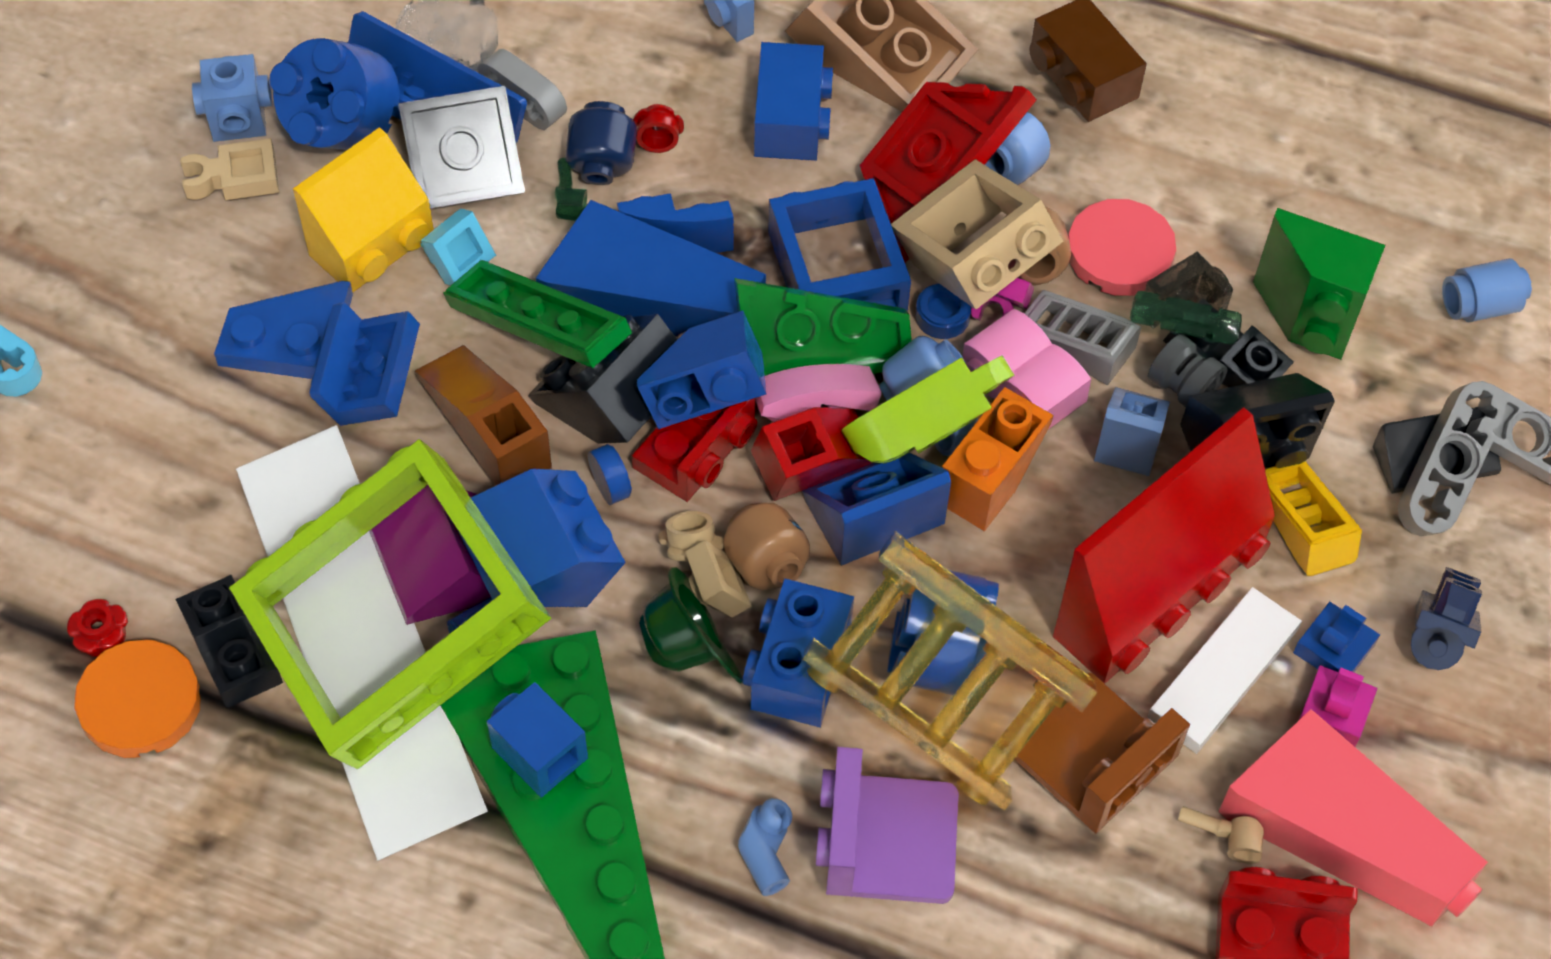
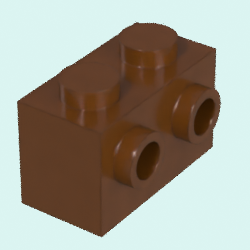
(1087, 59)

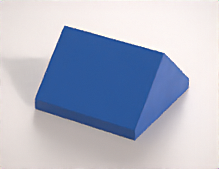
(872, 502)

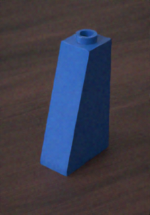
(643, 270)

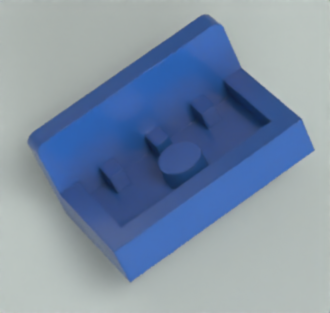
(363, 365)

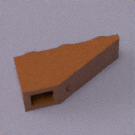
(487, 414)

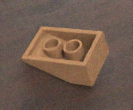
(884, 44)

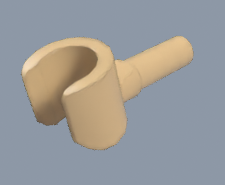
(1243, 832)

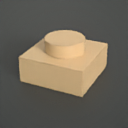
(716, 580)

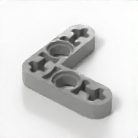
(1490, 433)

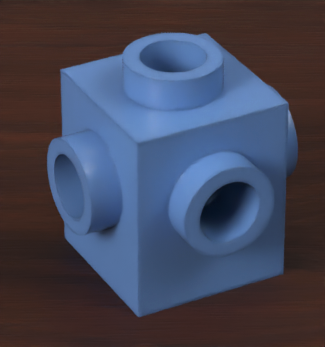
(232, 97)

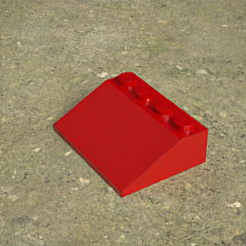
(1167, 552)

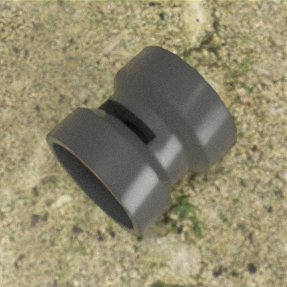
(1186, 370)

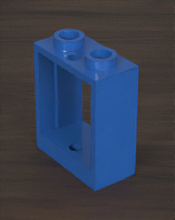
(831, 207)

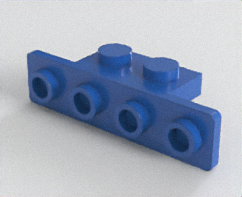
(423, 70)

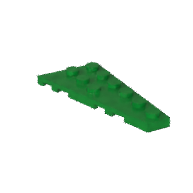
(585, 827)

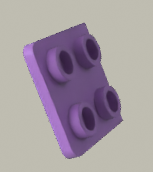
(887, 834)

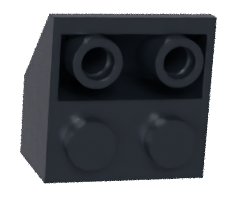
(605, 399)
(1285, 410)

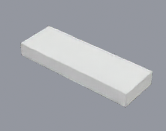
(1227, 666)

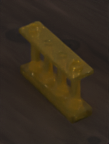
(955, 609)

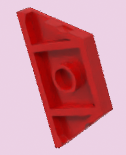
(938, 138)

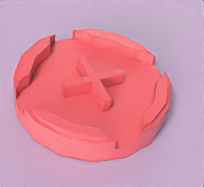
(1120, 245)

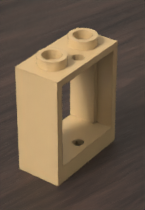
(961, 209)

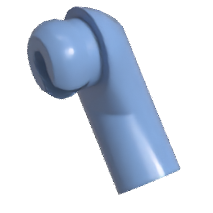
(761, 841)

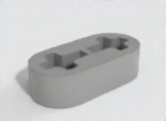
(543, 98)

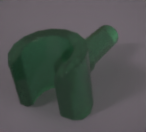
(569, 199)

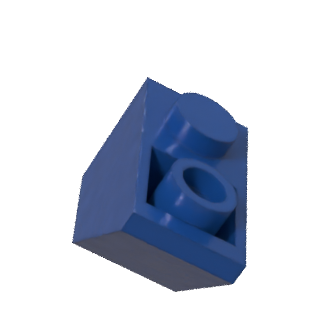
(704, 371)

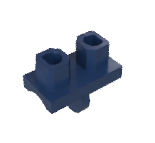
(1447, 620)

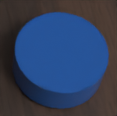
(941, 313)
(609, 474)

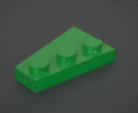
(818, 328)

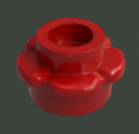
(658, 128)
(97, 640)

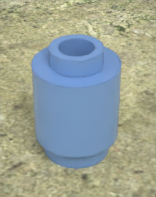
(1486, 290)

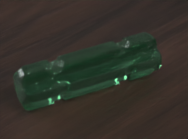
(1185, 317)

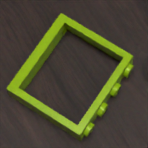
(438, 671)

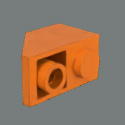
(995, 457)

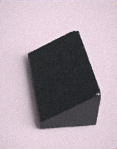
(1403, 441)

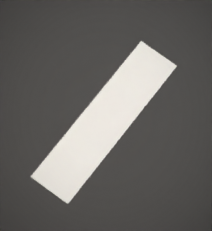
(358, 644)

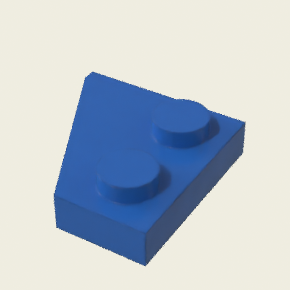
(280, 332)

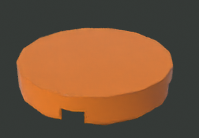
(137, 698)

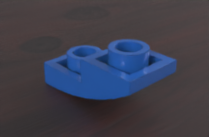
(701, 224)

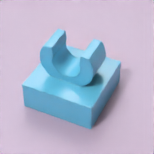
(457, 245)

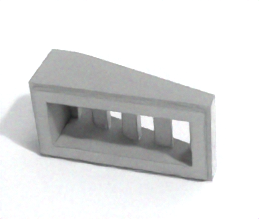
(1102, 326)

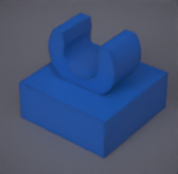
(1337, 639)

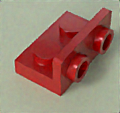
(694, 450)
(1283, 916)

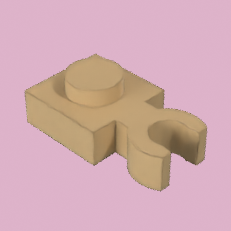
(240, 171)

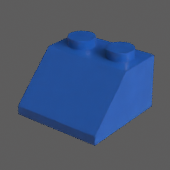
(551, 536)

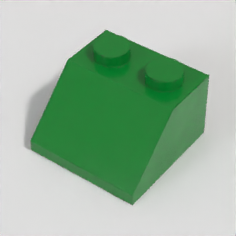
(1315, 280)

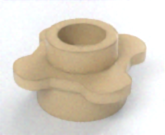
(686, 531)

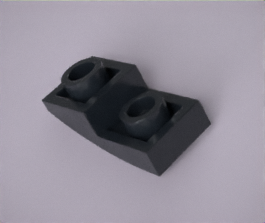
(1247, 360)
(228, 643)

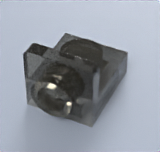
(1192, 281)

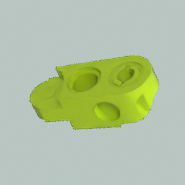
(926, 411)

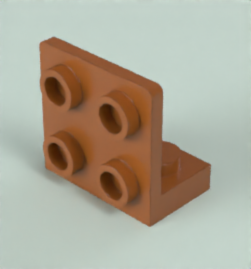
(1101, 755)

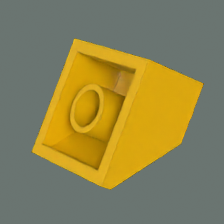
(363, 211)

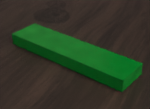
(538, 313)

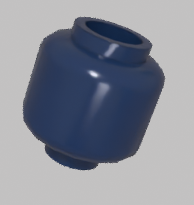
(601, 142)

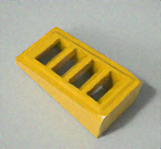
(1318, 547)

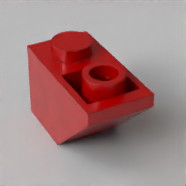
(805, 450)

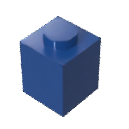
(537, 738)

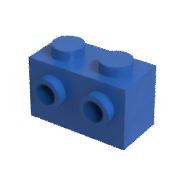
(777, 671)

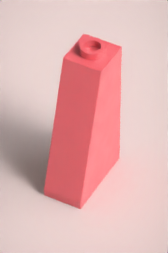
(1355, 823)

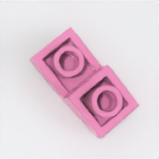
(813, 385)

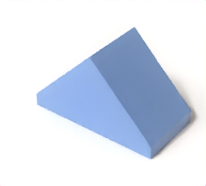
(1131, 431)

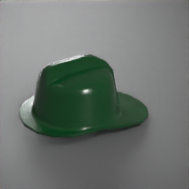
(681, 630)

